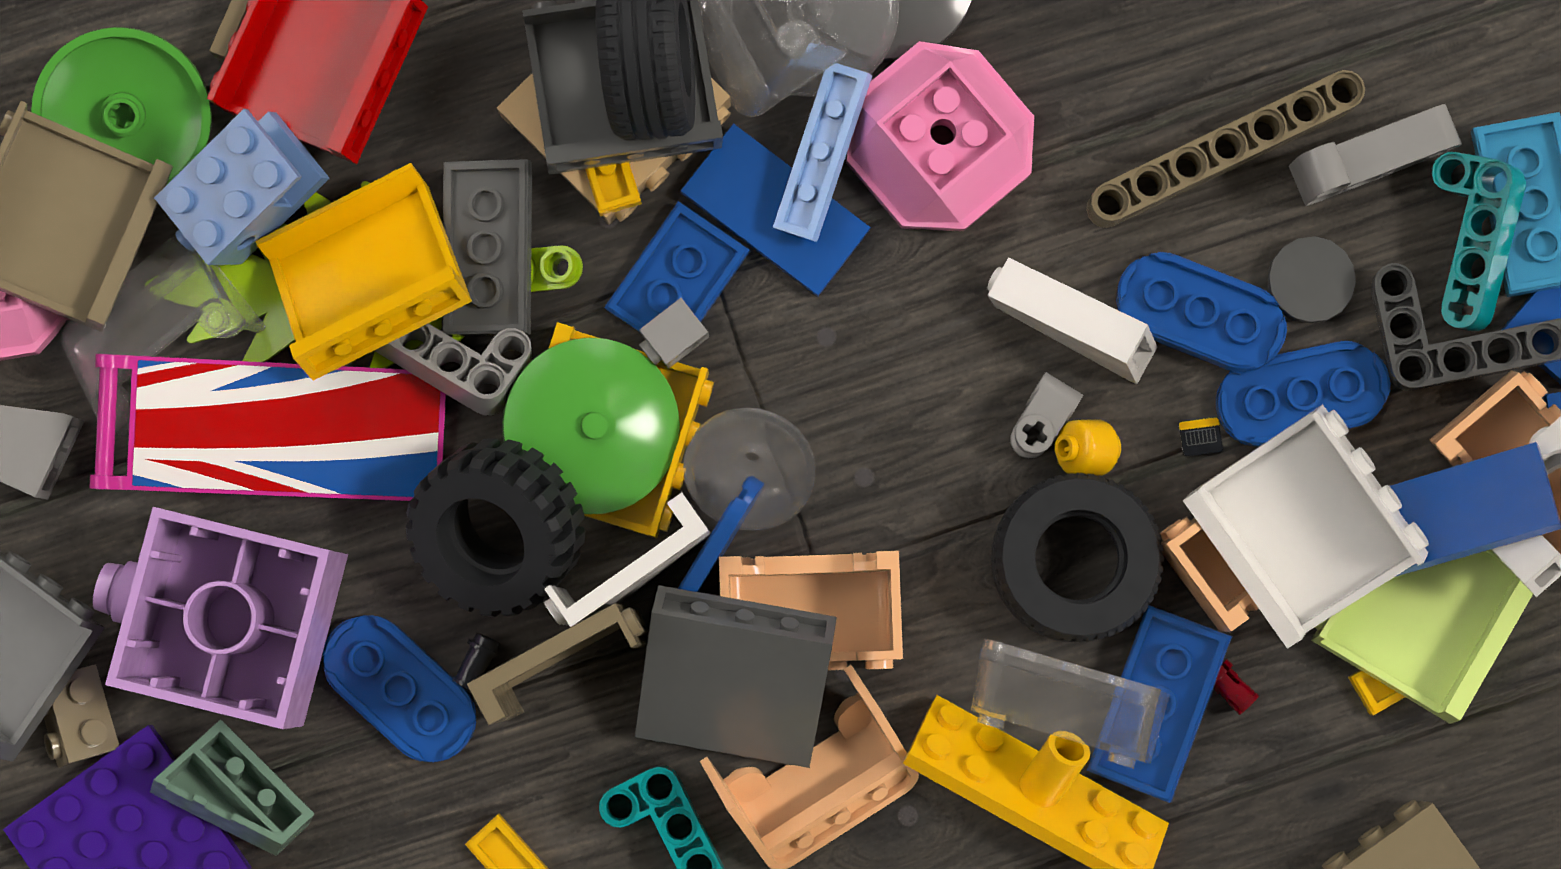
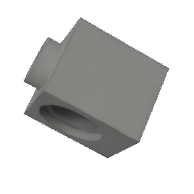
(672, 334)

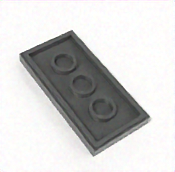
(490, 235)

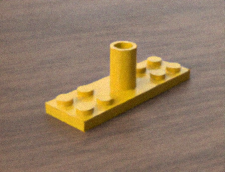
(1035, 789)

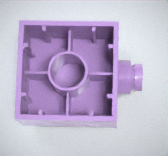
(221, 618)

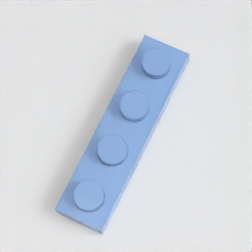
(822, 151)

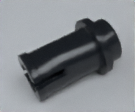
(477, 659)

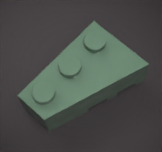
(234, 791)

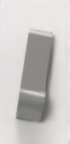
(1373, 155)
(474, 369)

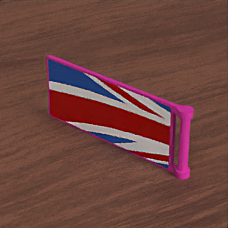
(269, 429)

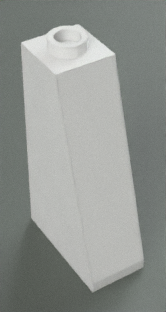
(1073, 319)

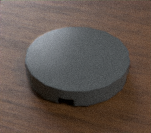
(1311, 279)

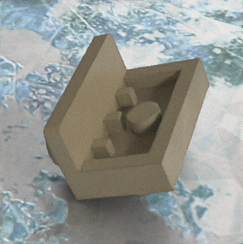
(79, 720)

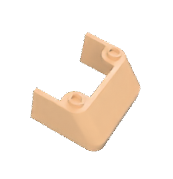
(809, 807)

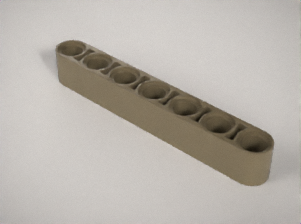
(1240, 135)

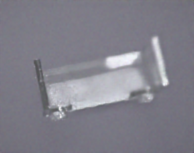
(1068, 702)

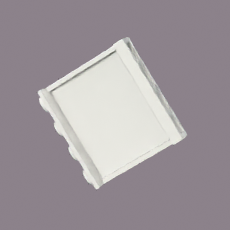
(1306, 524)
(637, 574)

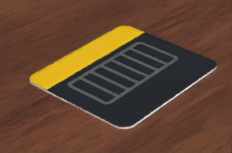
(1200, 436)

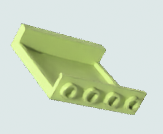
(1431, 630)

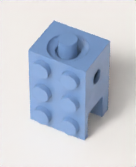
(240, 188)

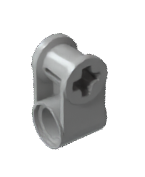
(1046, 411)

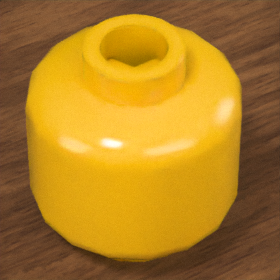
(1087, 447)

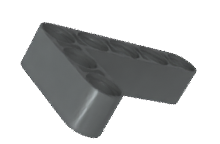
(1431, 356)

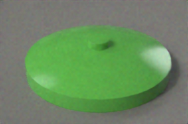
(128, 94)
(598, 417)

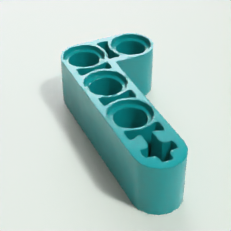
(1472, 242)
(660, 811)

